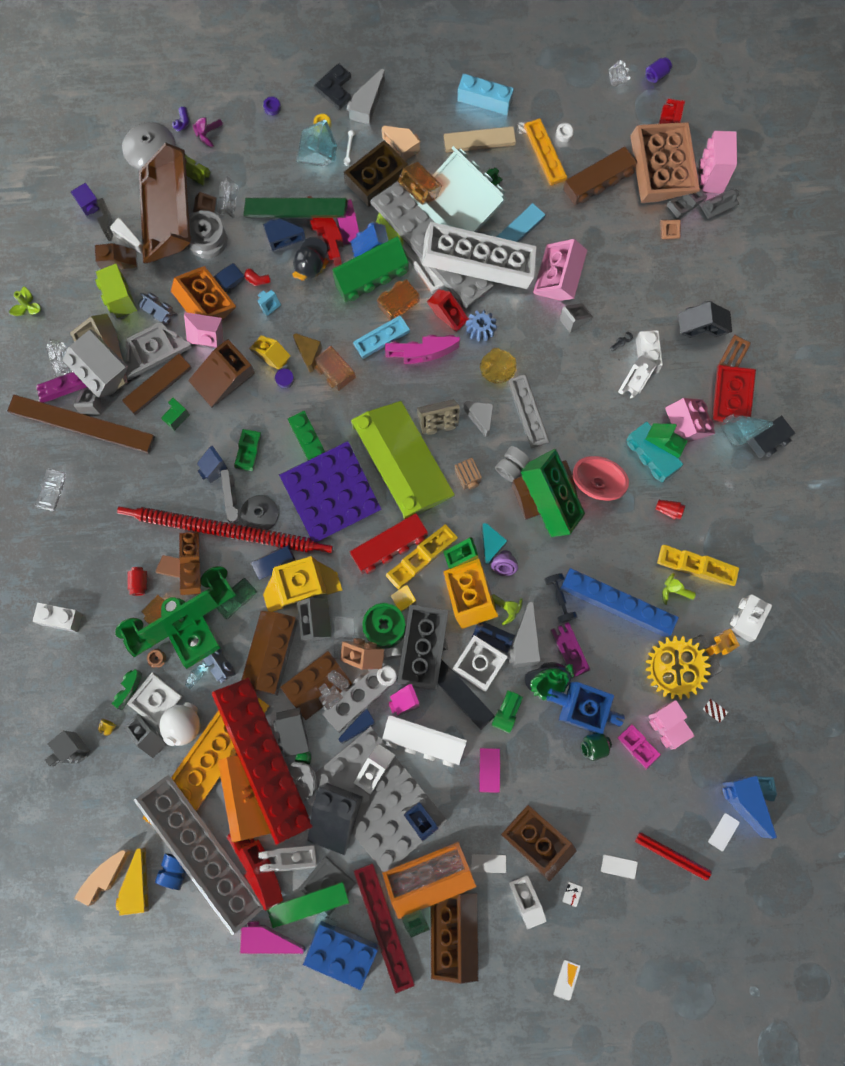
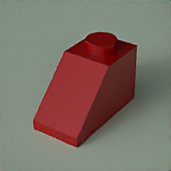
(447, 309)

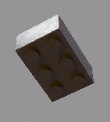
(374, 172)

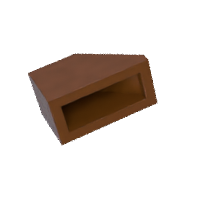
(115, 254)

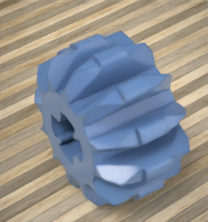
(481, 332)

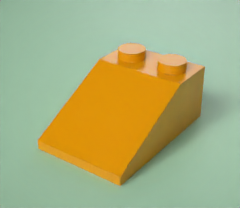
(470, 594)

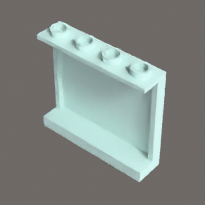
(466, 194)

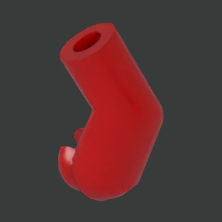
(255, 279)

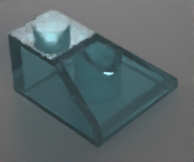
(317, 145)
(742, 428)

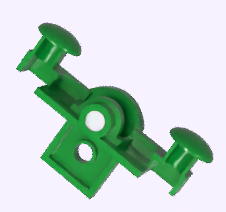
(181, 622)

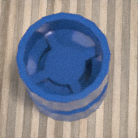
(172, 872)

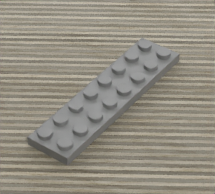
(411, 224)
(199, 854)

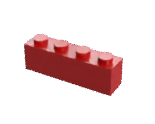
(388, 544)

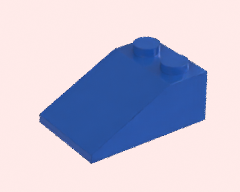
(749, 802)

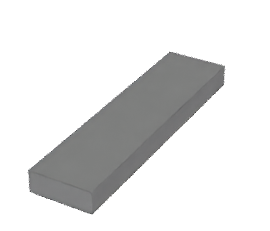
(528, 411)

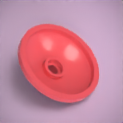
(600, 478)

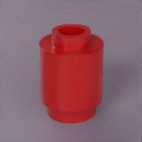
(137, 581)

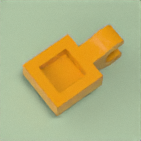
(725, 643)

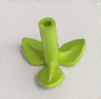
(24, 297)
(677, 587)
(510, 606)

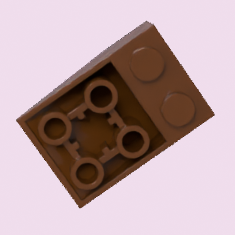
(221, 373)

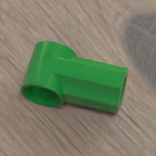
(506, 714)

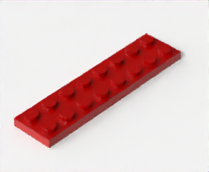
(262, 760)

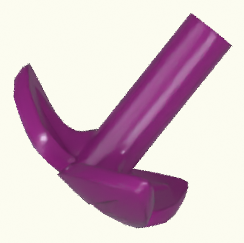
(202, 129)

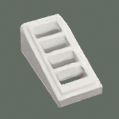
(123, 233)

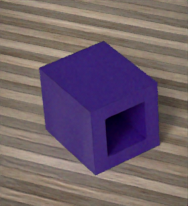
(85, 199)

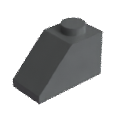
(145, 736)

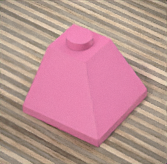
(203, 330)

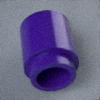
(658, 69)

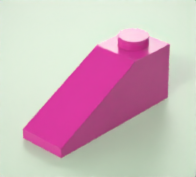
(404, 701)
(265, 940)

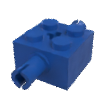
(574, 709)

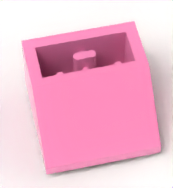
(691, 419)

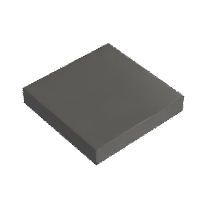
(324, 876)

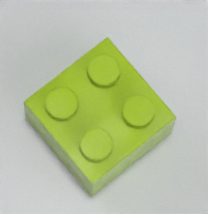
(115, 291)

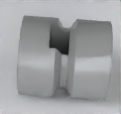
(512, 464)

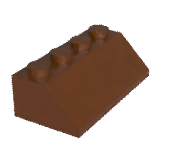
(270, 651)
(455, 939)

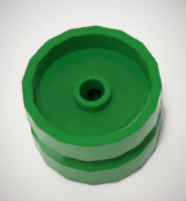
(384, 614)

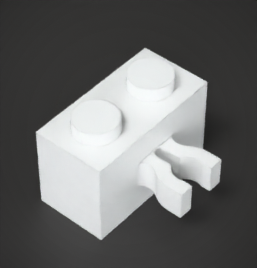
(750, 617)

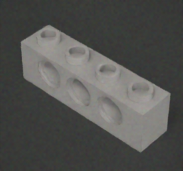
(341, 721)

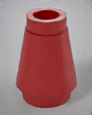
(671, 508)

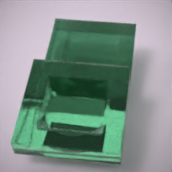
(244, 592)
(415, 923)

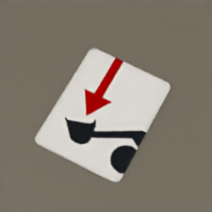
(572, 894)

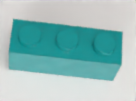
(659, 461)

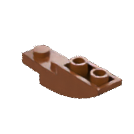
(189, 563)

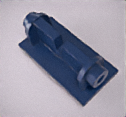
(494, 636)

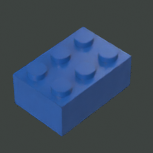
(340, 955)

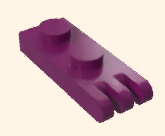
(59, 387)
(570, 649)

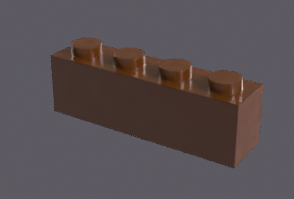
(600, 176)

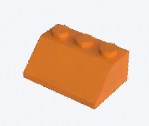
(202, 294)

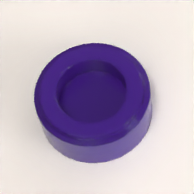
(272, 106)
(284, 378)

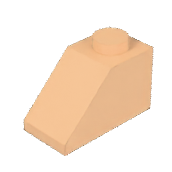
(402, 141)

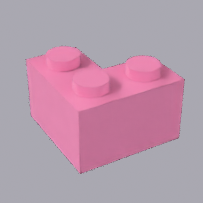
(671, 725)

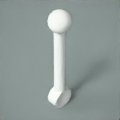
(347, 160)

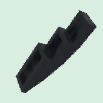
(463, 696)

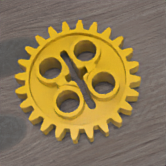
(659, 669)

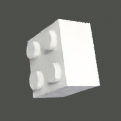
(479, 663)

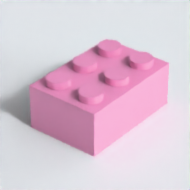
(718, 161)

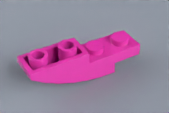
(430, 349)

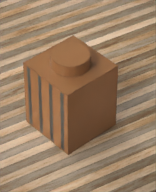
(468, 474)

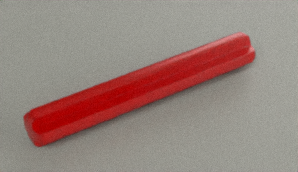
(673, 856)

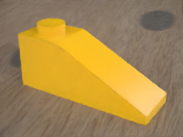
(134, 890)

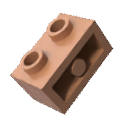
(362, 654)

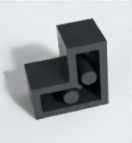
(705, 319)

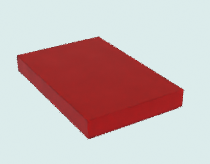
(733, 392)

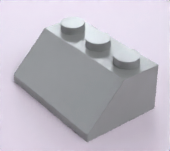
(95, 364)

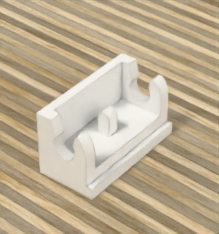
(638, 376)

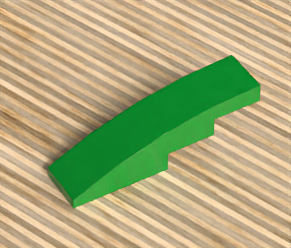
(308, 905)

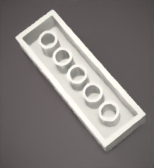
(479, 255)

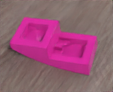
(639, 747)
(489, 770)

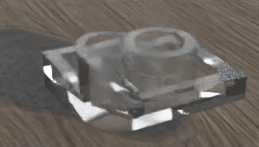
(713, 661)

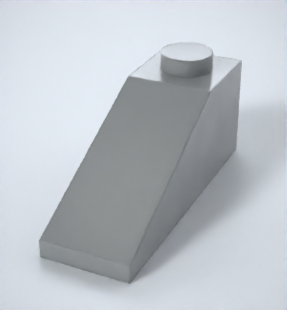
(366, 99)

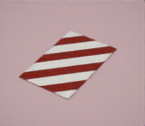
(715, 710)

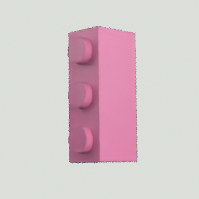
(560, 270)

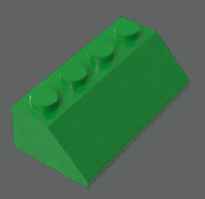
(371, 270)
(553, 493)

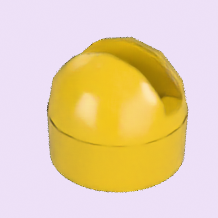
(106, 726)

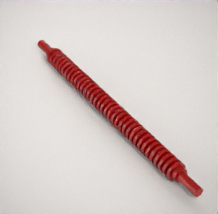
(223, 529)

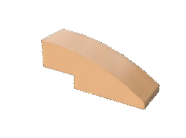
(102, 878)

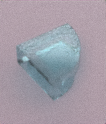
(195, 675)

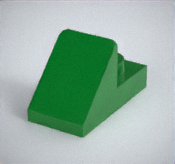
(664, 437)

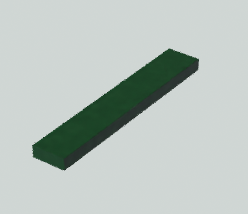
(295, 207)

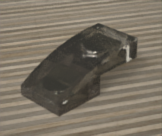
(106, 220)

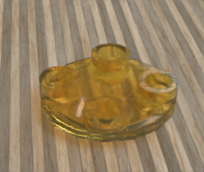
(498, 366)

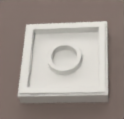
(154, 699)

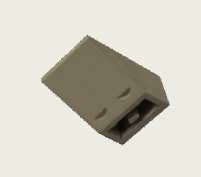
(438, 416)

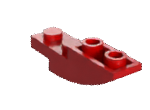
(331, 235)
(263, 883)

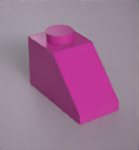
(348, 226)

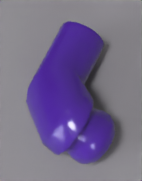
(180, 125)

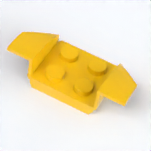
(299, 582)

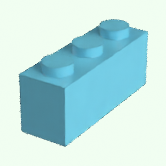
(485, 94)

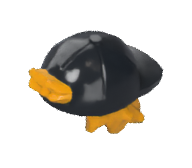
(310, 259)

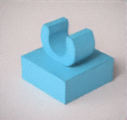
(268, 302)

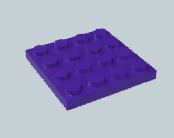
(330, 492)

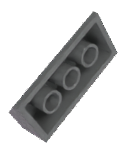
(422, 647)

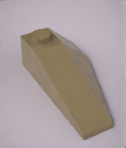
(105, 330)

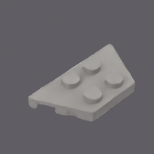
(152, 348)

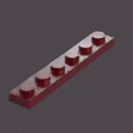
(384, 928)

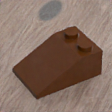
(539, 843)

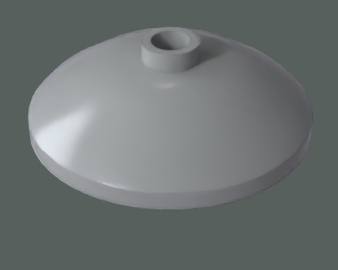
(138, 151)

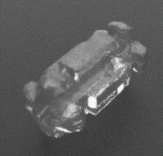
(338, 680)

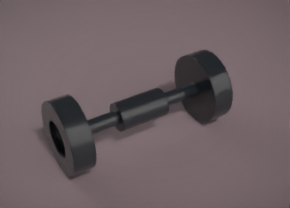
(554, 579)

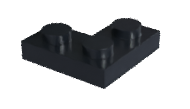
(331, 86)

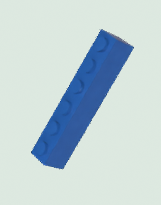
(619, 603)

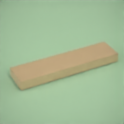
(480, 139)

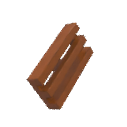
(740, 341)

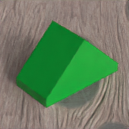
(461, 553)

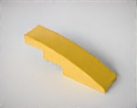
(422, 556)
(698, 566)

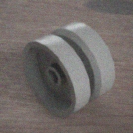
(207, 234)

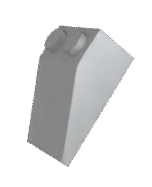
(525, 645)

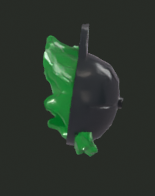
(549, 676)

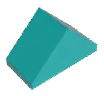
(492, 543)

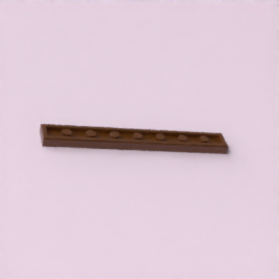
(81, 423)

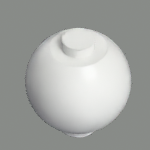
(180, 724)

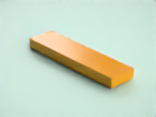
(545, 151)

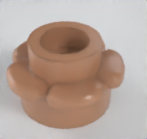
(156, 663)

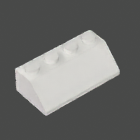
(423, 740)

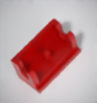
(672, 113)

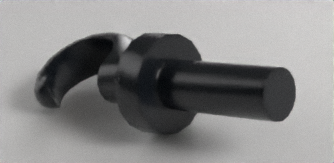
(621, 341)

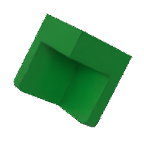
(175, 415)

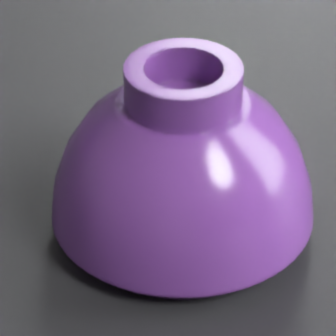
(504, 564)

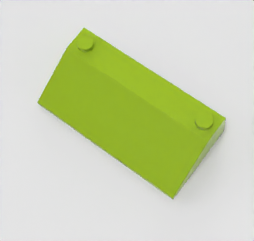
(402, 458)

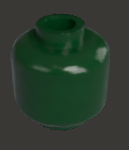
(596, 746)

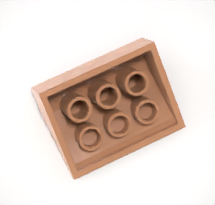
(664, 161)

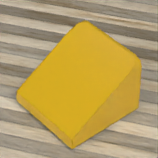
(403, 598)

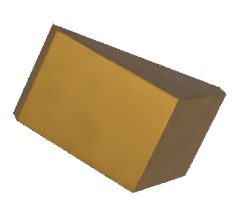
(308, 348)

